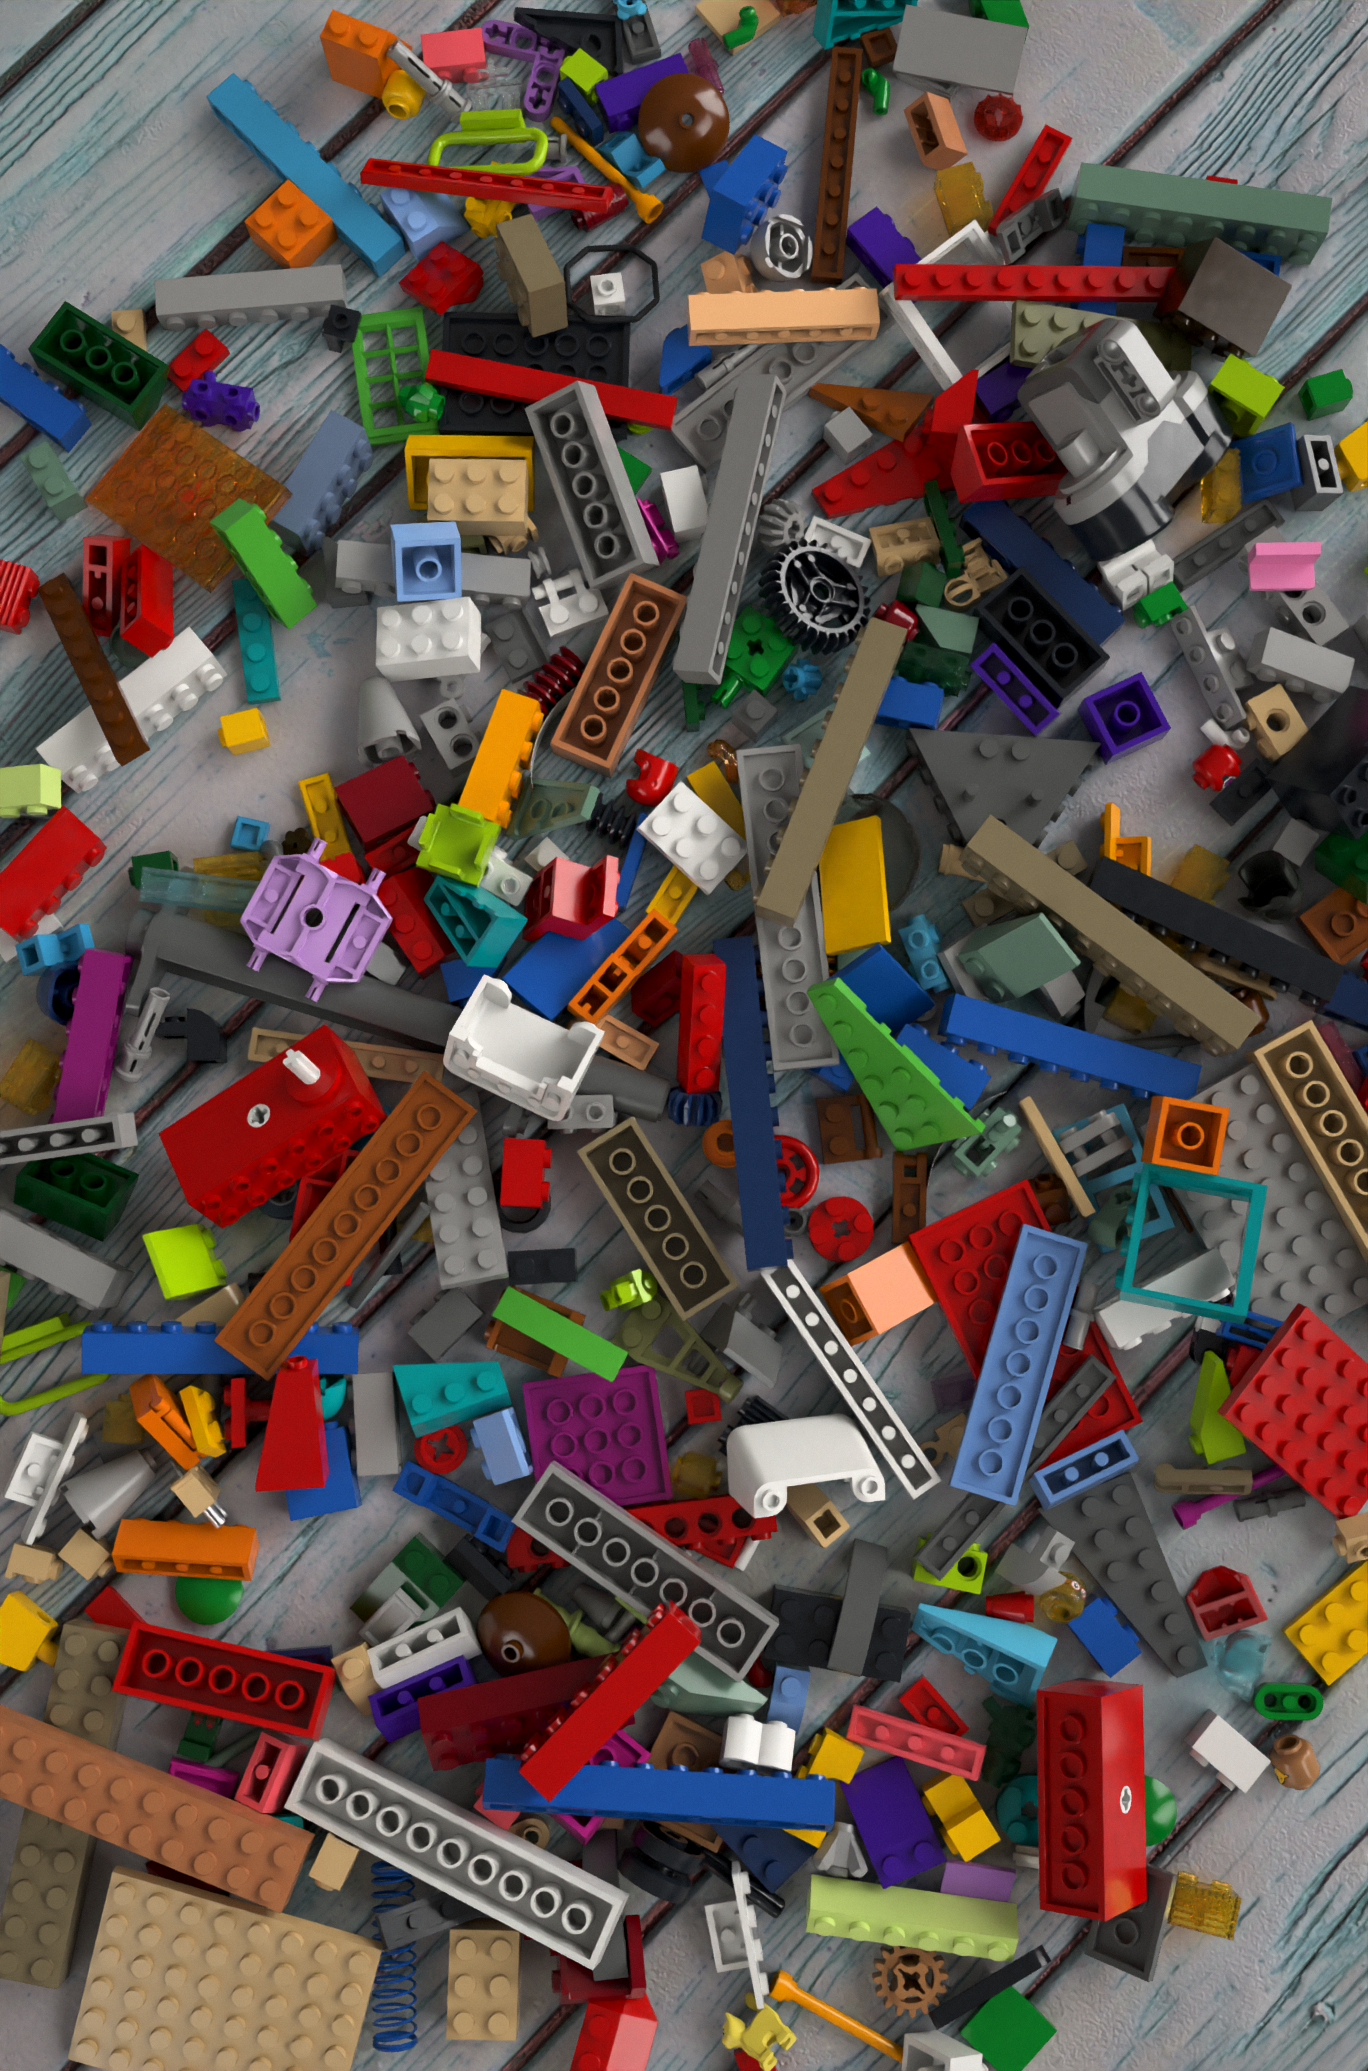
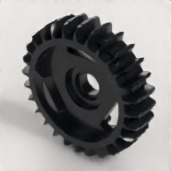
(799, 611)

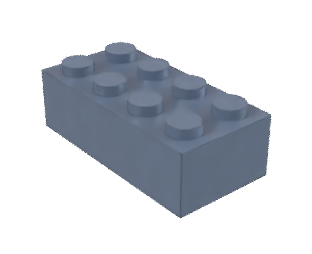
(322, 483)

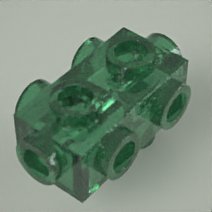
(929, 664)
(1009, 1736)

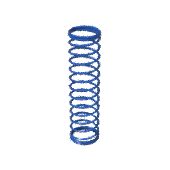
(390, 2036)

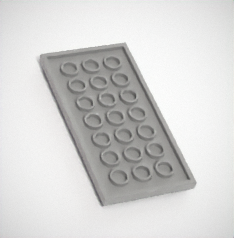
(1302, 1243)

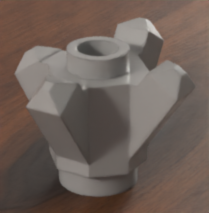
(841, 1853)

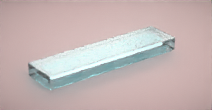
(196, 890)

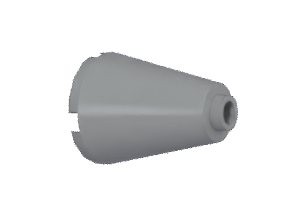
(383, 724)
(109, 1490)

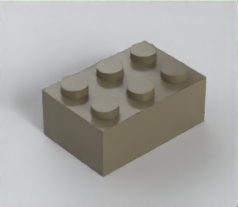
(531, 275)

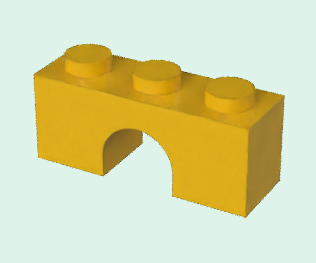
(833, 1758)

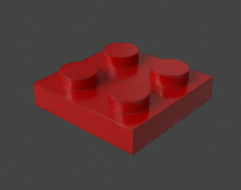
(441, 278)

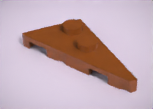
(884, 410)

